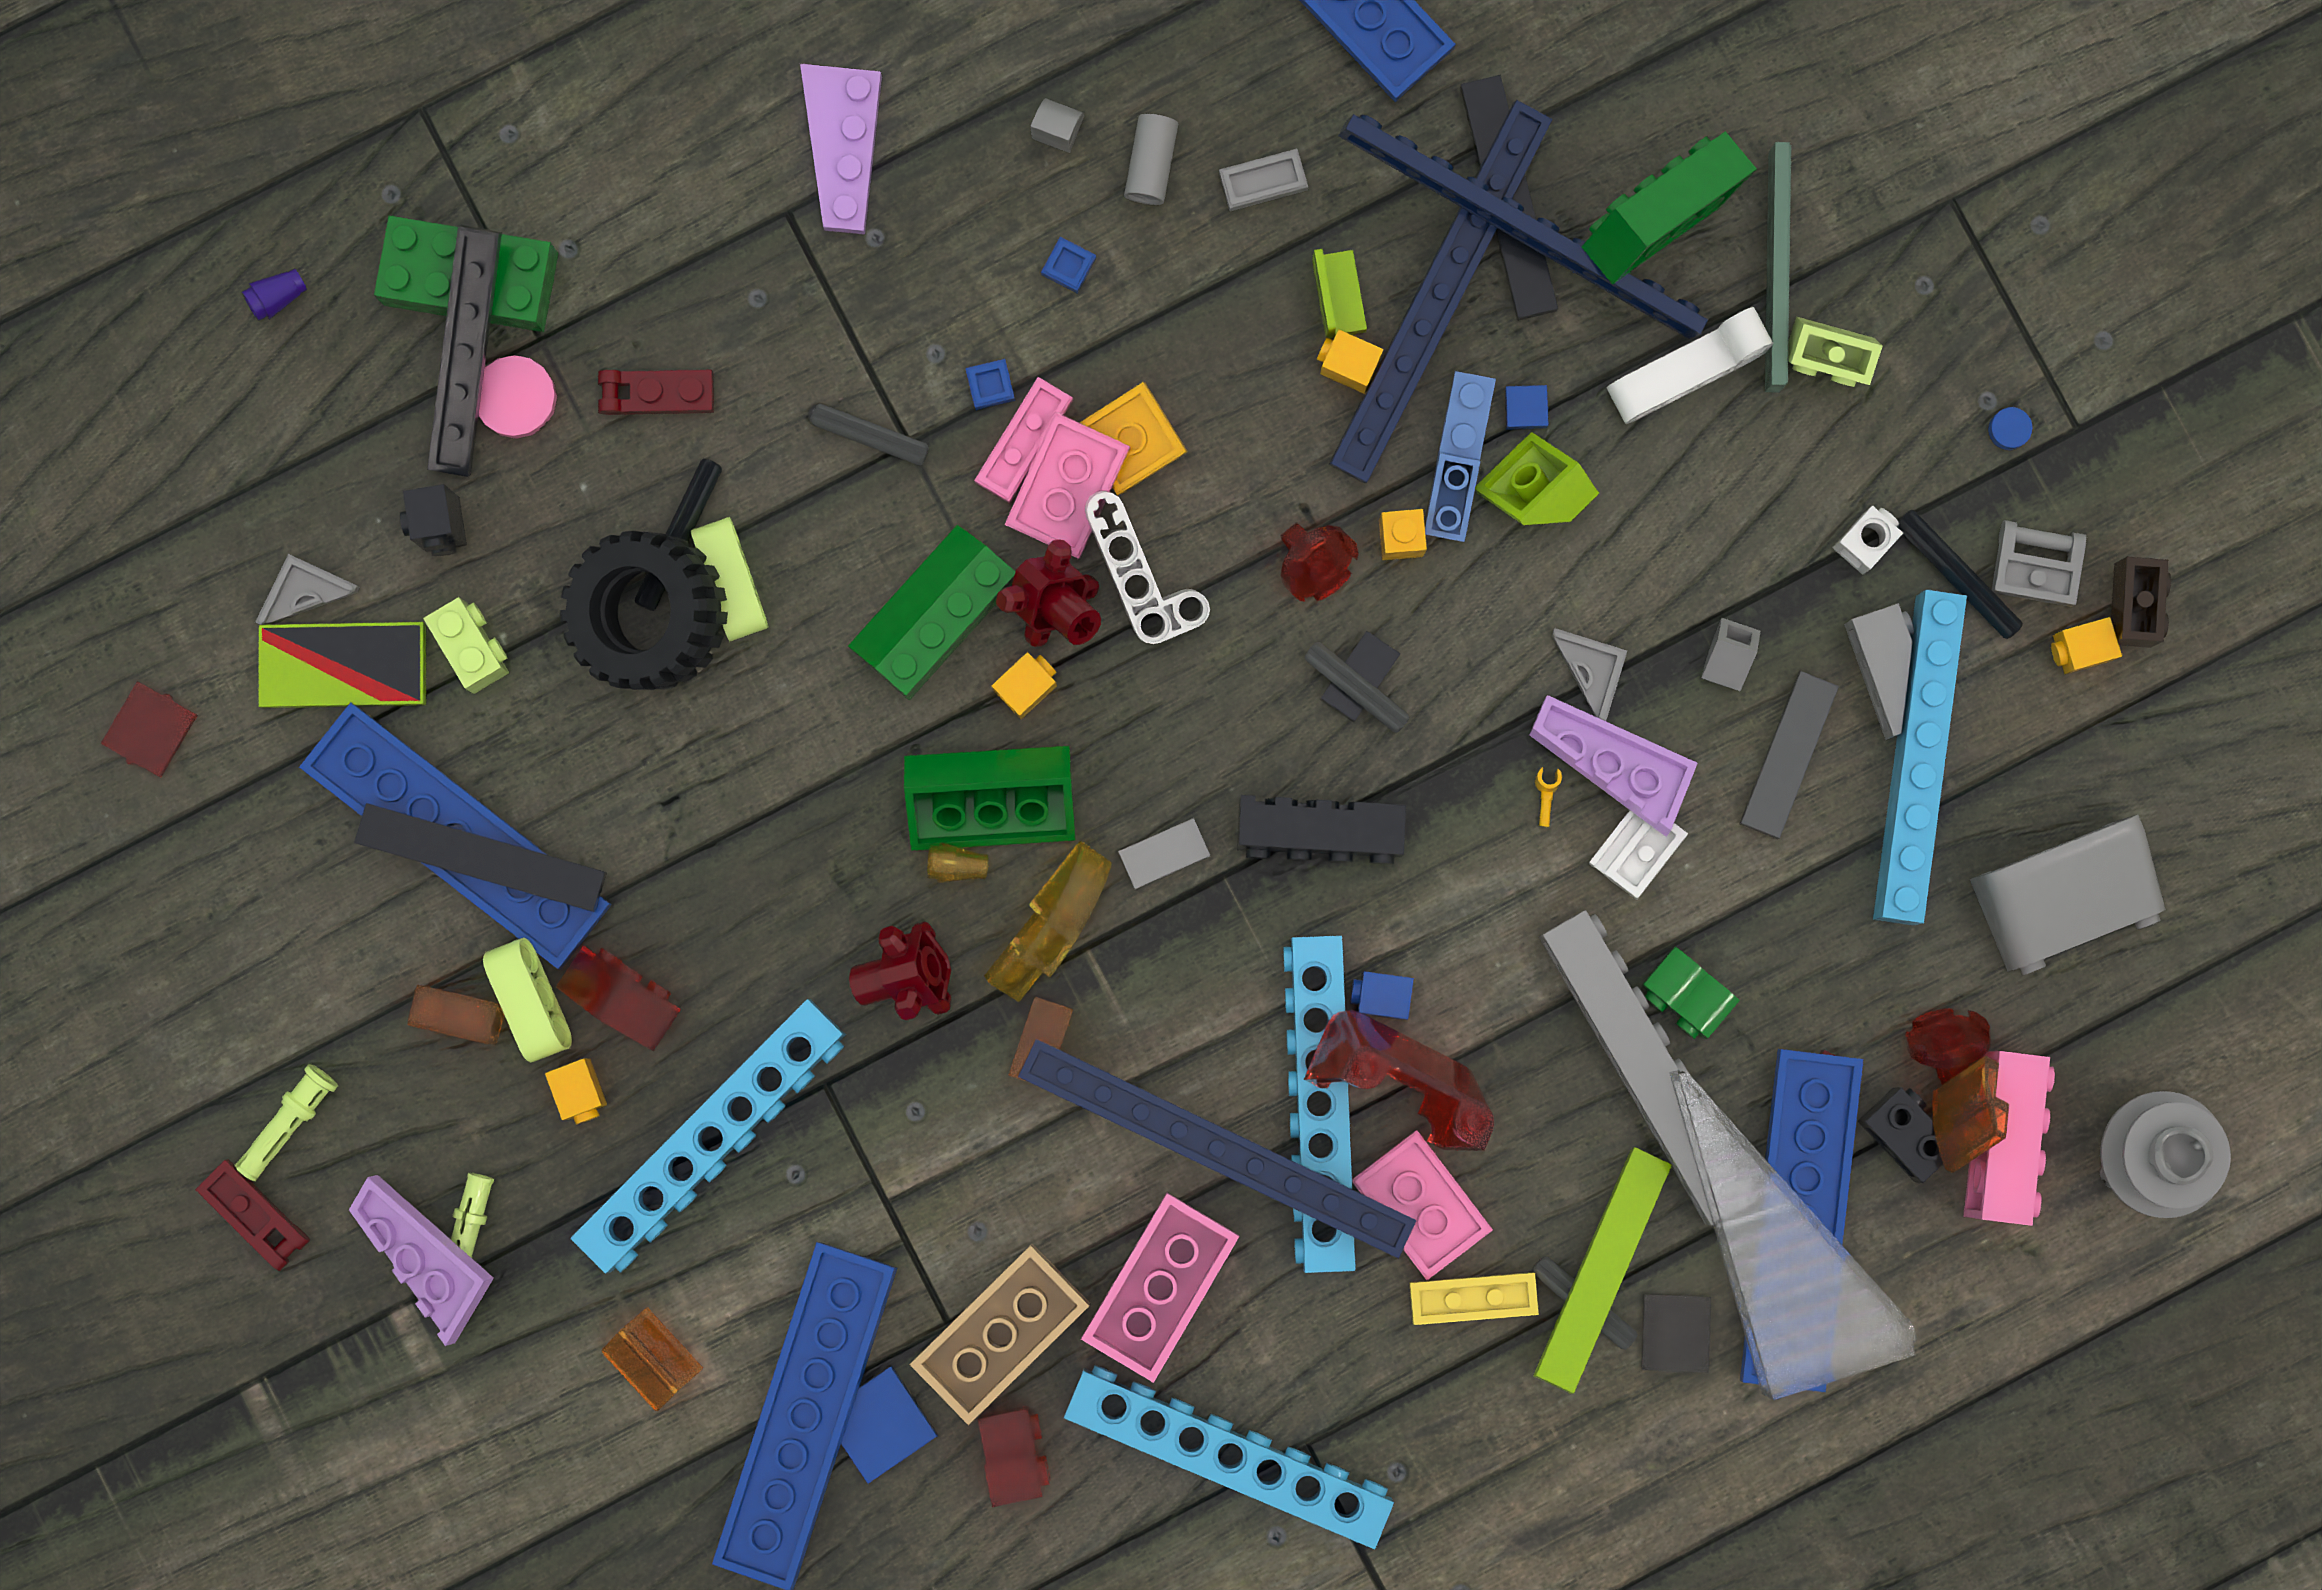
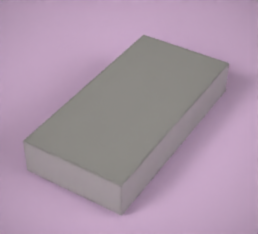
(1263, 179)
(1164, 853)

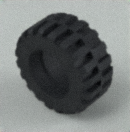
(594, 610)

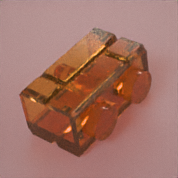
(456, 1014)

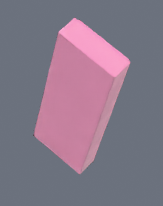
(1019, 443)

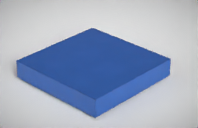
(884, 1425)

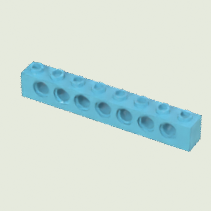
(1327, 955)
(597, 1235)
(1361, 1525)

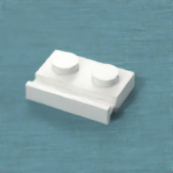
(1636, 853)

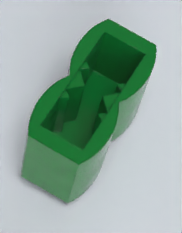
(1689, 994)

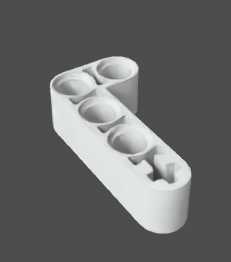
(1691, 366)
(1137, 564)

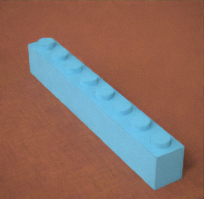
(1920, 759)

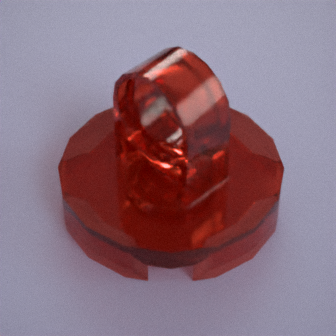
(1316, 561)
(1948, 1041)

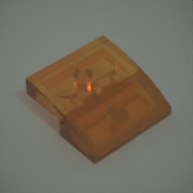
(1969, 1115)

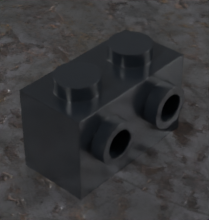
(433, 519)
(1905, 1132)

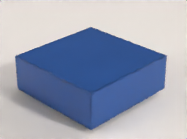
(1068, 265)
(990, 384)
(1526, 407)

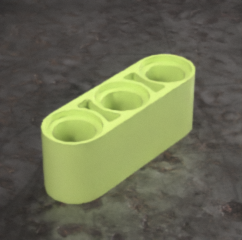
(725, 552)
(527, 1000)

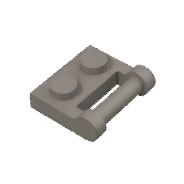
(2037, 576)

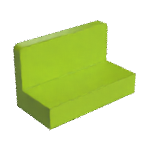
(1339, 293)

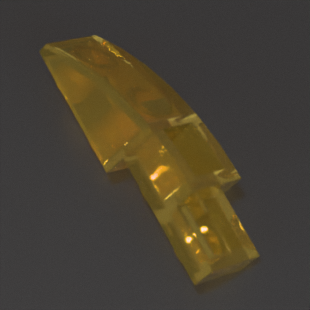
(1054, 927)

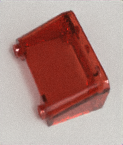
(1365, 1051)

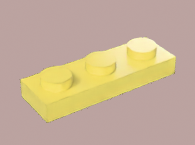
(1473, 1298)

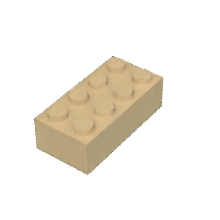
(1000, 1334)

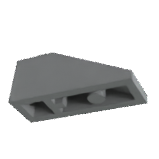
(1884, 655)

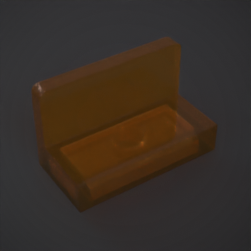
(1046, 1023)
(651, 1359)

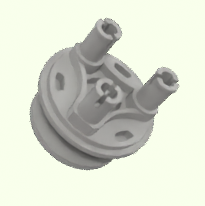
(2164, 1154)

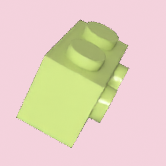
(1833, 351)
(466, 644)

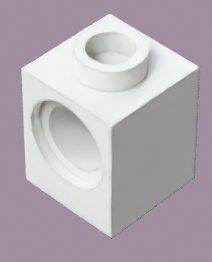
(1856, 551)

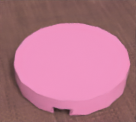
(516, 397)

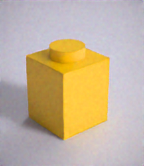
(1349, 360)
(1402, 534)
(2085, 646)
(1025, 684)
(576, 1091)

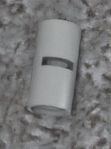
(1151, 159)

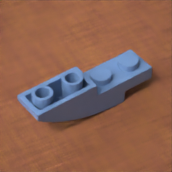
(1459, 456)

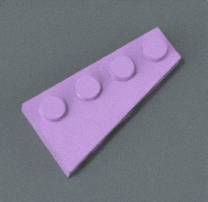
(842, 128)
(1625, 766)
(422, 1256)

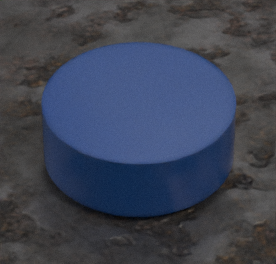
(2010, 428)

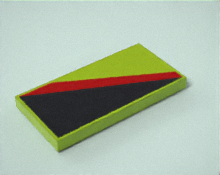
(342, 665)

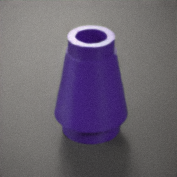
(273, 293)

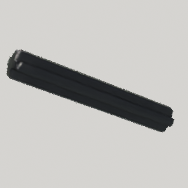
(682, 524)
(1959, 574)

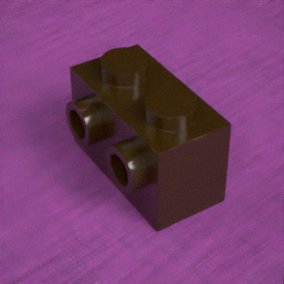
(2140, 601)

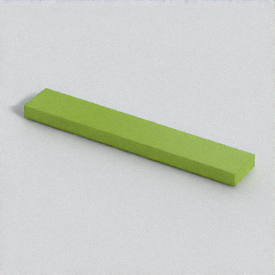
(1602, 1270)

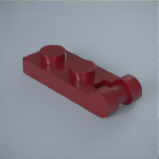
(657, 392)
(251, 1214)

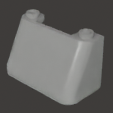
(2071, 894)

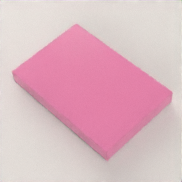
(1063, 475)
(1421, 1187)

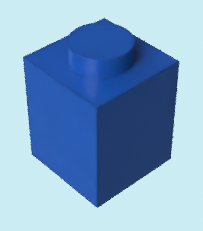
(1382, 995)

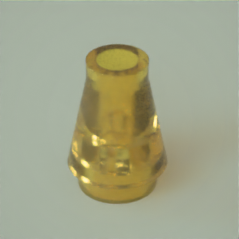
(953, 863)

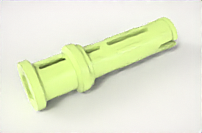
(296, 1108)

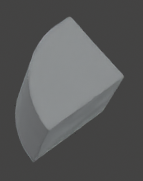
(1056, 125)
(1731, 654)

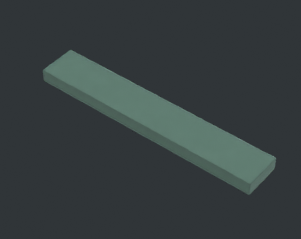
(1778, 266)

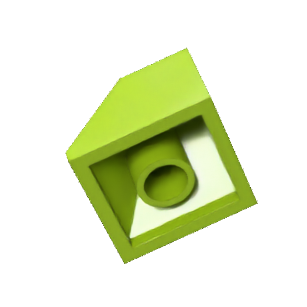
(1538, 484)

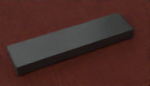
(1789, 755)

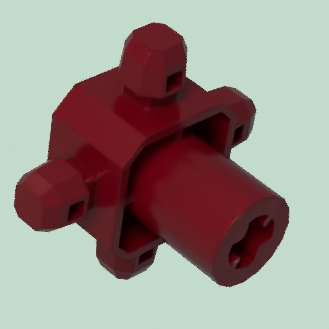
(1052, 597)
(911, 972)

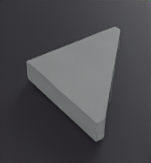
(300, 589)
(1594, 668)

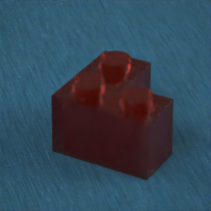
(617, 997)
(1012, 1457)

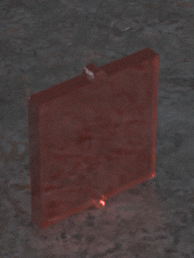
(149, 729)

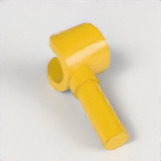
(1546, 795)

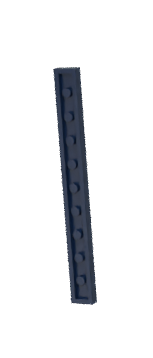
(1509, 217)
(1437, 298)
(1217, 1148)

